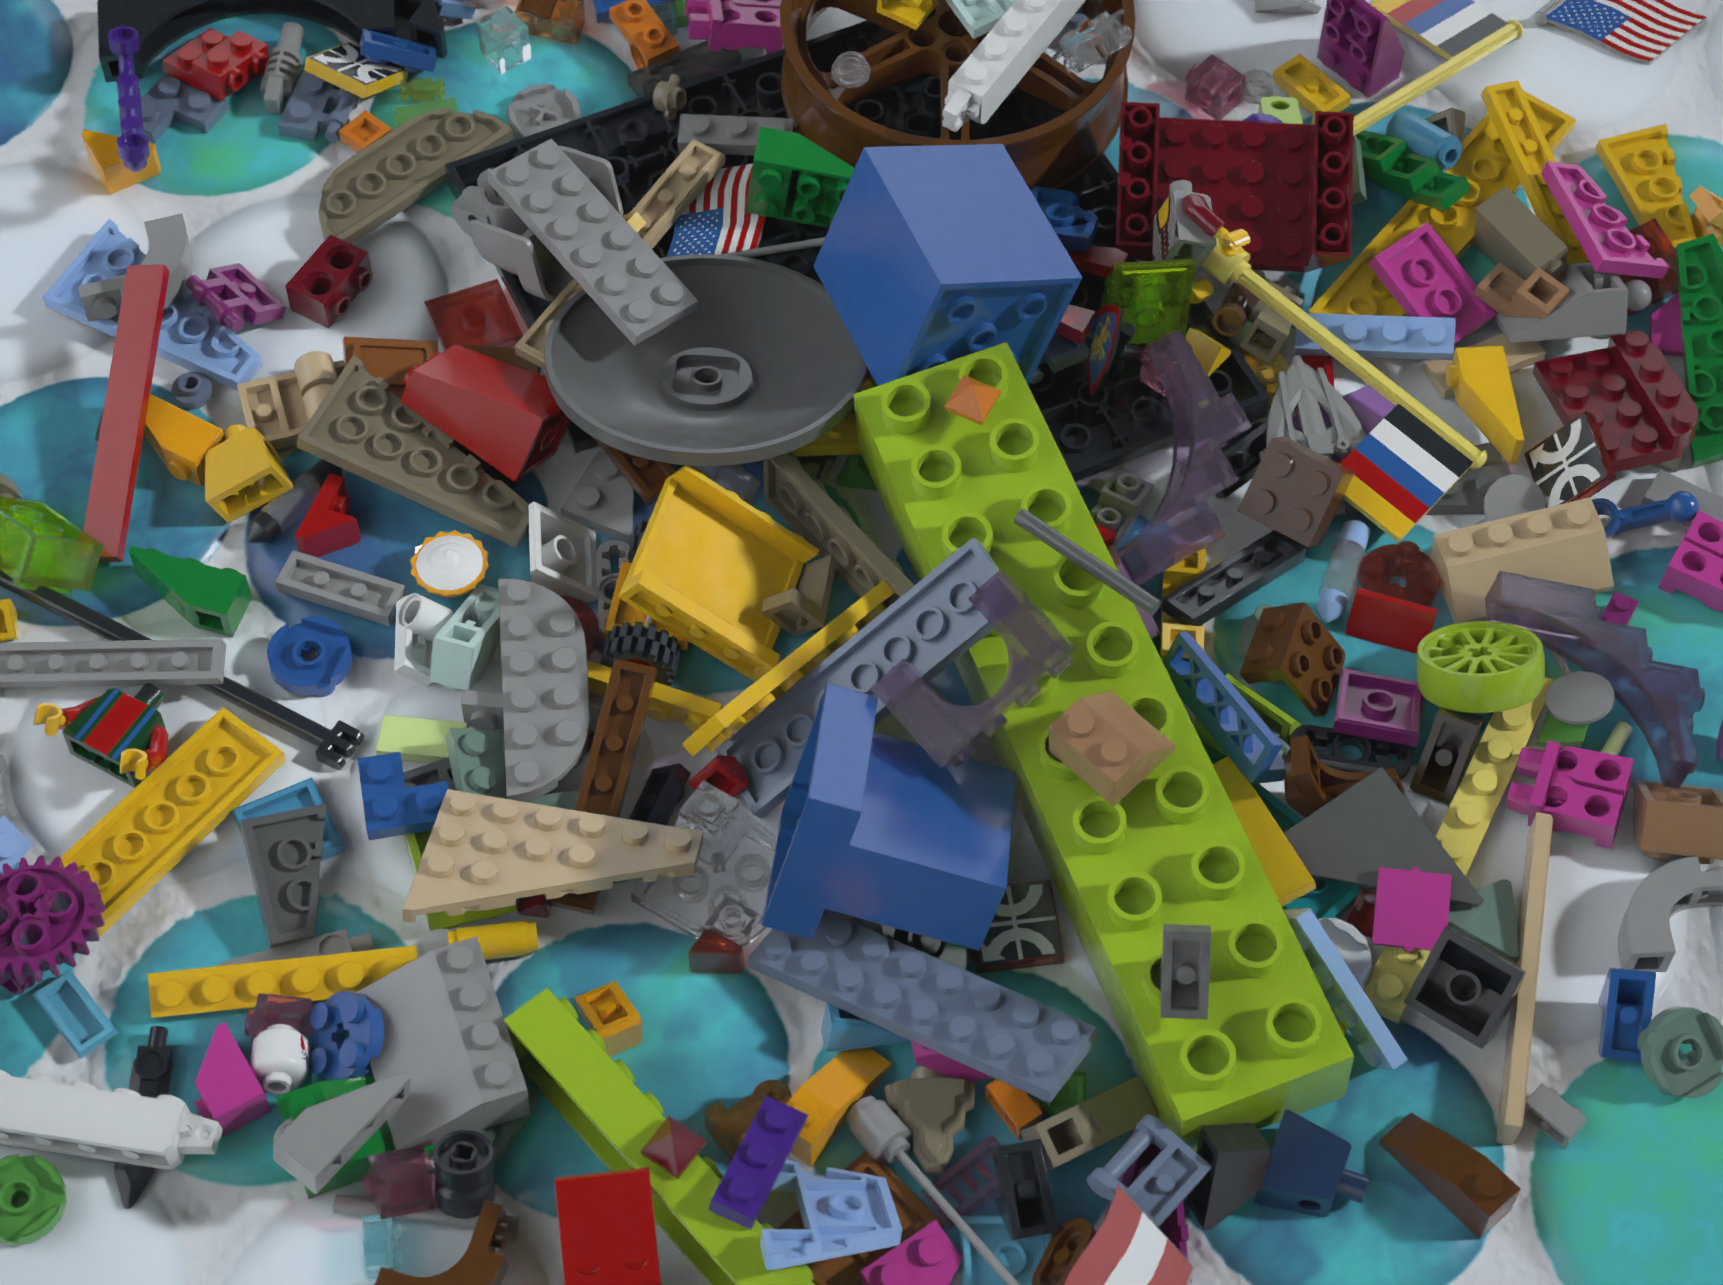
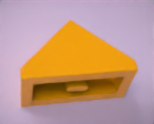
(104, 157)

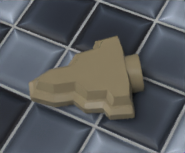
(933, 1112)

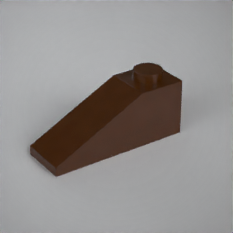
(1452, 1173)

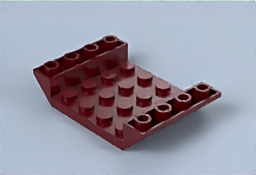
(1269, 178)

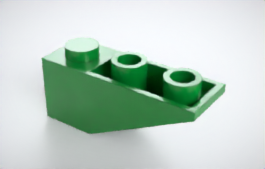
(201, 593)

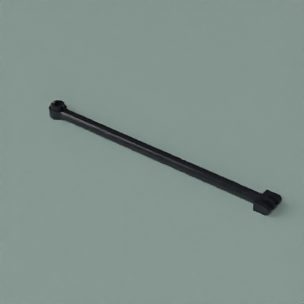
(325, 739)

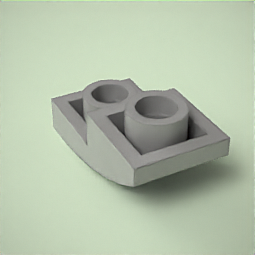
(1121, 503)

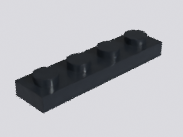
(1233, 579)

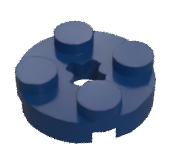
(315, 676)
(330, 1051)

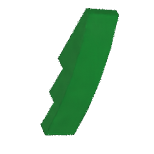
(1409, 174)

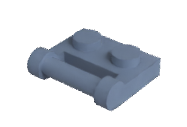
(1163, 1182)

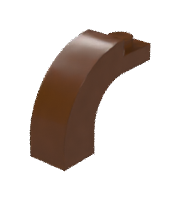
(1312, 783)
(478, 1264)

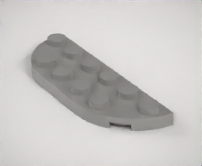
(541, 687)

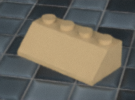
(1550, 544)

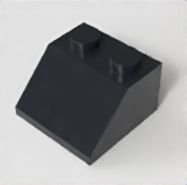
(1465, 987)

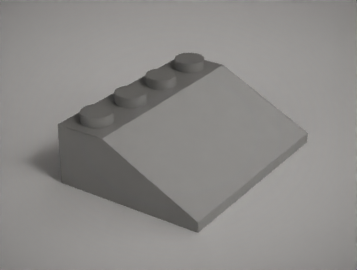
(452, 1043)

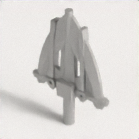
(1309, 390)

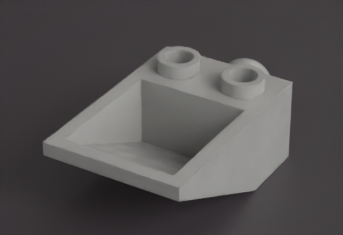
(1591, 309)

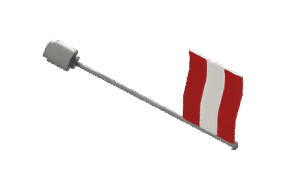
(1122, 1252)

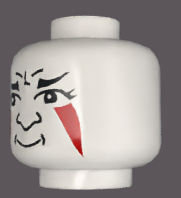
(281, 1058)

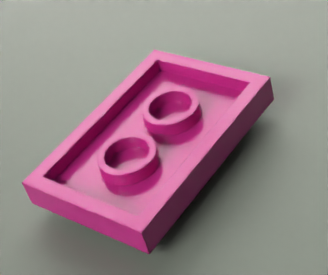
(1431, 281)

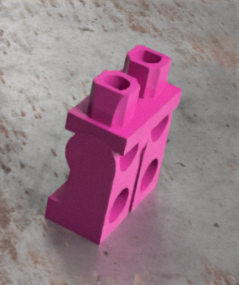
(735, 23)
(1698, 563)
(1576, 787)

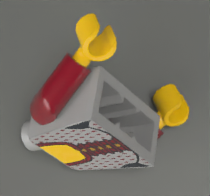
(1188, 230)

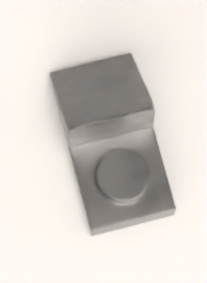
(1185, 971)

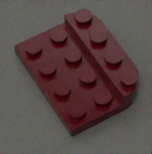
(1630, 392)

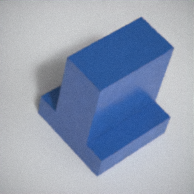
(888, 832)

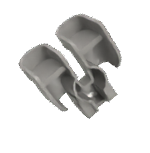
(510, 243)

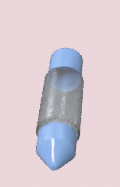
(1343, 570)

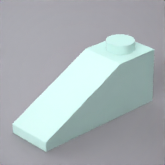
(467, 641)

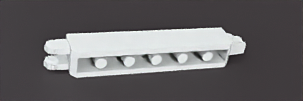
(1004, 59)
(102, 1123)

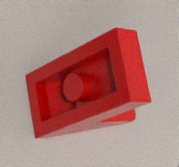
(327, 523)

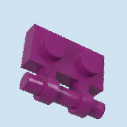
(242, 297)

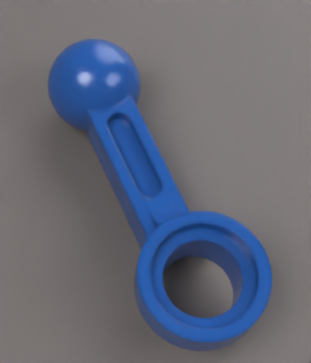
(1679, 507)

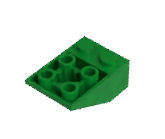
(796, 179)

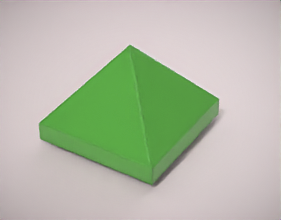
(1070, 1094)

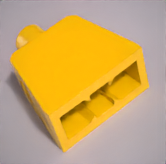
(243, 473)

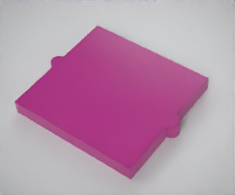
(1410, 908)

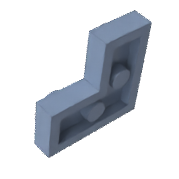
(174, 101)

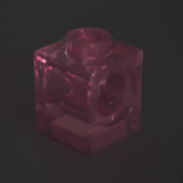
(1215, 87)

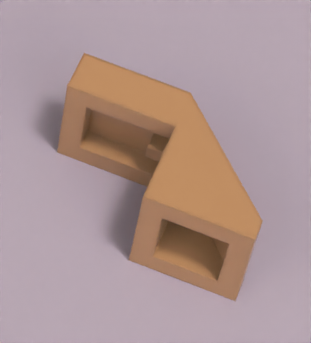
(1521, 298)

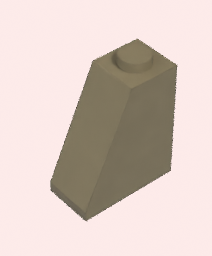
(1517, 237)

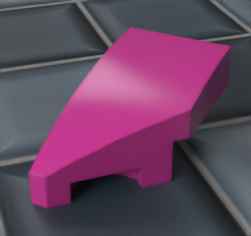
(1666, 328)

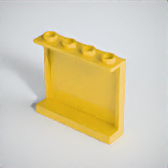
(711, 566)

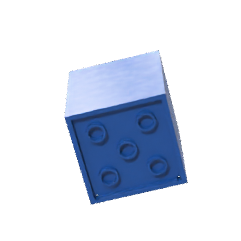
(943, 260)

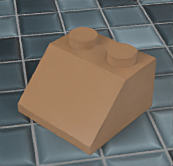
(1107, 744)
(1678, 821)

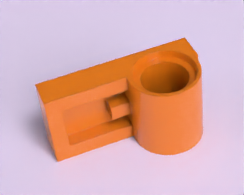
(644, 32)

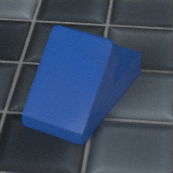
(1627, 1010)

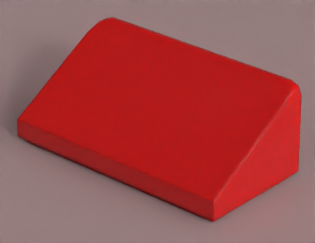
(1389, 620)

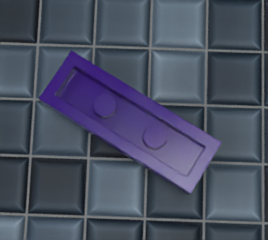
(758, 1162)

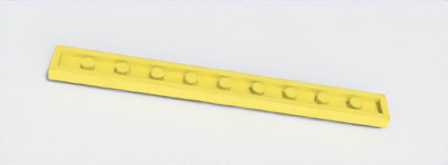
(1461, 836)

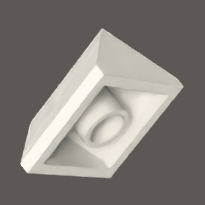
(562, 554)

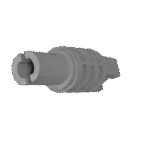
(282, 68)

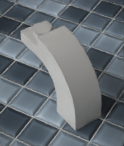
(167, 246)
(1645, 930)

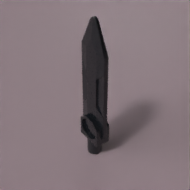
(149, 1078)

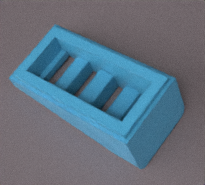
(847, 1032)

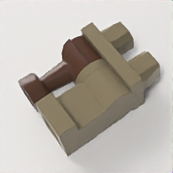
(1266, 325)

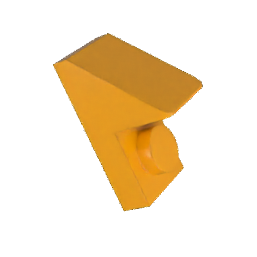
(1708, 214)
(612, 1017)

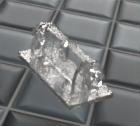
(1079, 47)

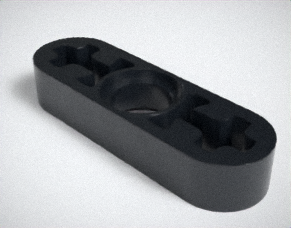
(1322, 736)

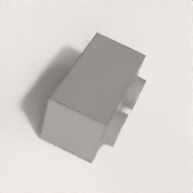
(1554, 1115)

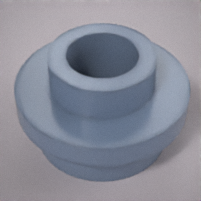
(195, 397)

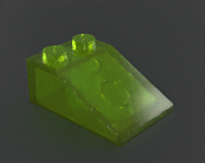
(1152, 296)
(45, 548)

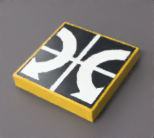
(353, 72)

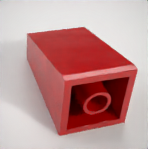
(488, 408)

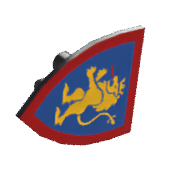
(1106, 342)

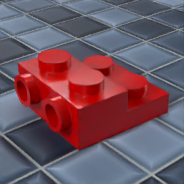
(218, 62)

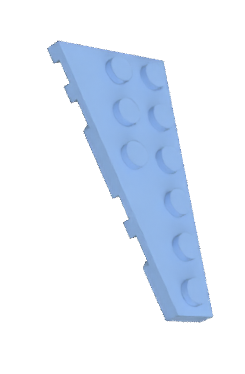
(187, 330)

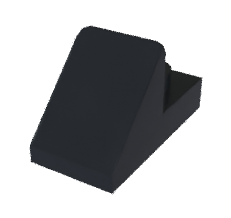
(1024, 1190)

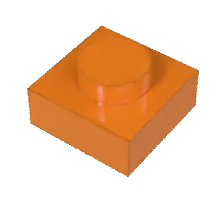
(363, 131)

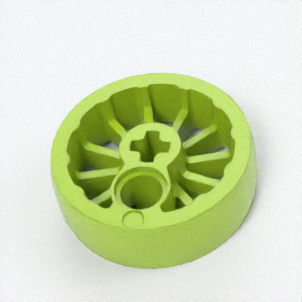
(1480, 666)

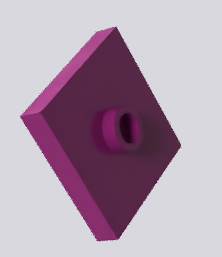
(1378, 707)

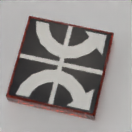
(1571, 462)
(1022, 930)

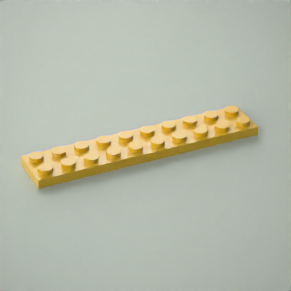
(1487, 171)

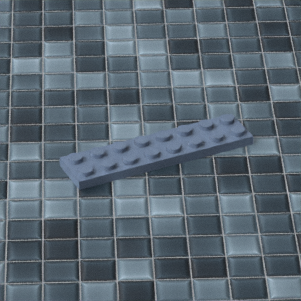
(925, 625)
(930, 1003)

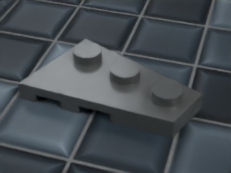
(285, 870)

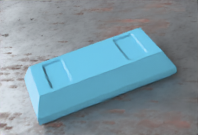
(75, 1014)

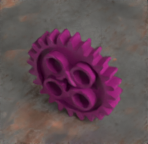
(46, 917)

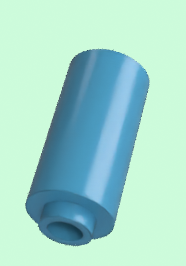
(1425, 138)

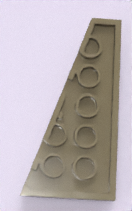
(386, 442)

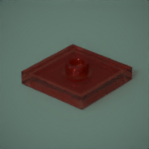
(474, 317)

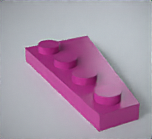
(1598, 225)

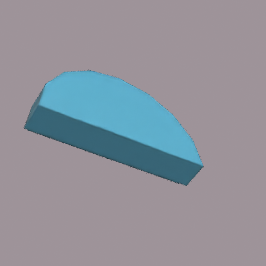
(1308, 288)

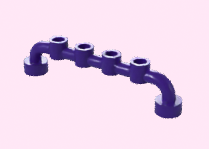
(132, 144)

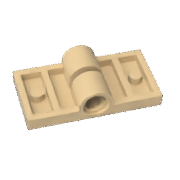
(286, 402)

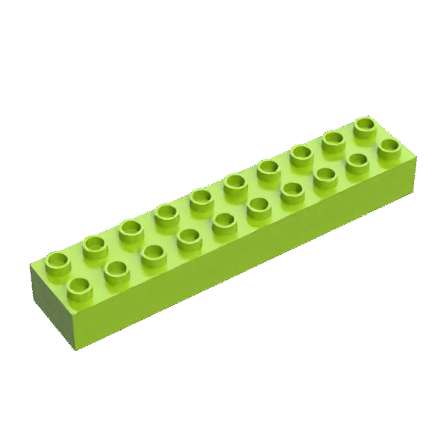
(1174, 839)

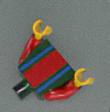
(113, 731)

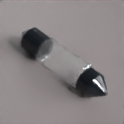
(292, 505)

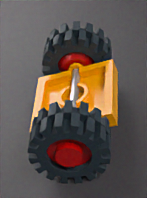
(637, 637)

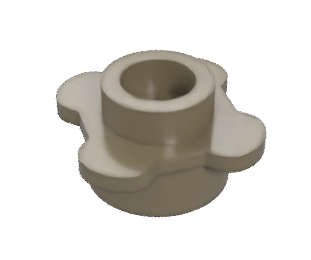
(669, 97)

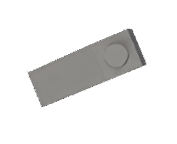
(334, 1130)

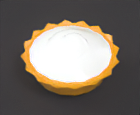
(449, 564)

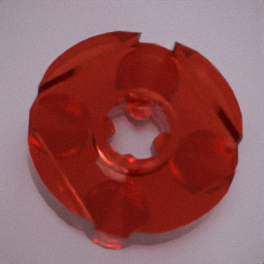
(1401, 561)

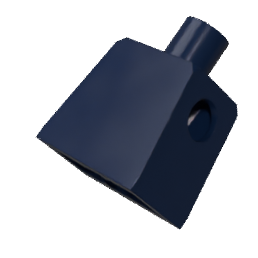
(1309, 1169)

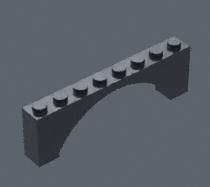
(166, 21)

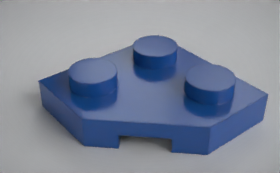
(1070, 222)

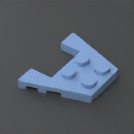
(840, 1216)

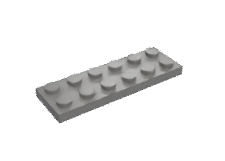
(592, 241)

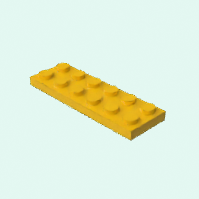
(788, 671)
(173, 811)

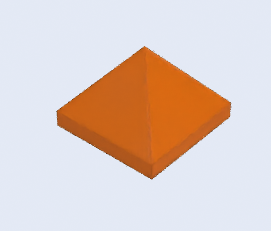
(972, 399)

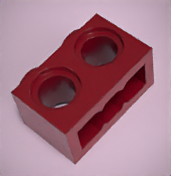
(329, 281)

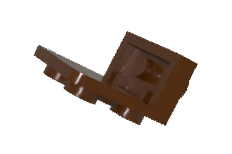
(1297, 649)

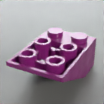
(1360, 45)

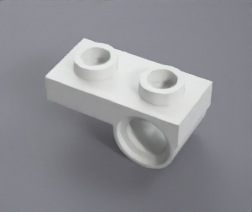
(416, 626)

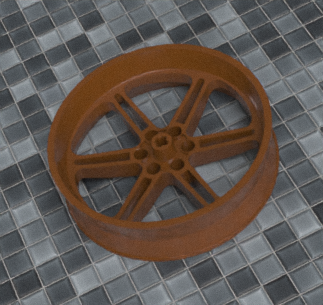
(1044, 155)

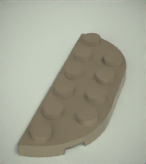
(402, 169)

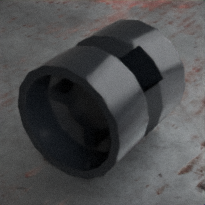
(463, 1173)

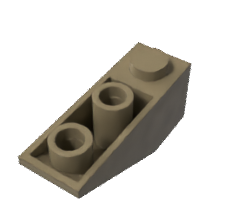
(1091, 1122)

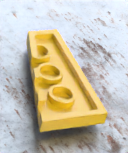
(1647, 179)

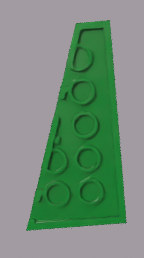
(1701, 320)

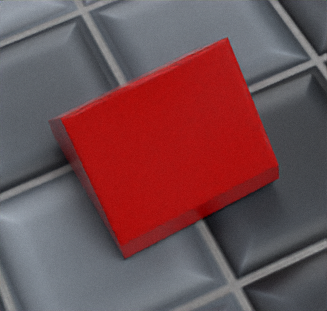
(723, 773)

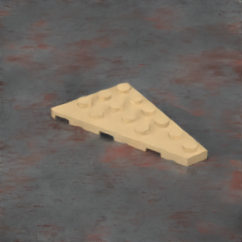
(505, 849)

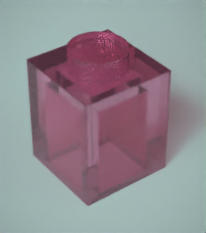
(400, 1182)

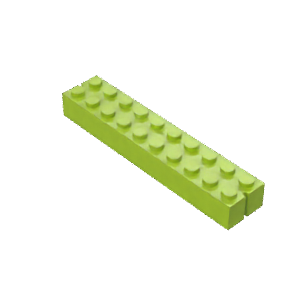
(617, 1122)

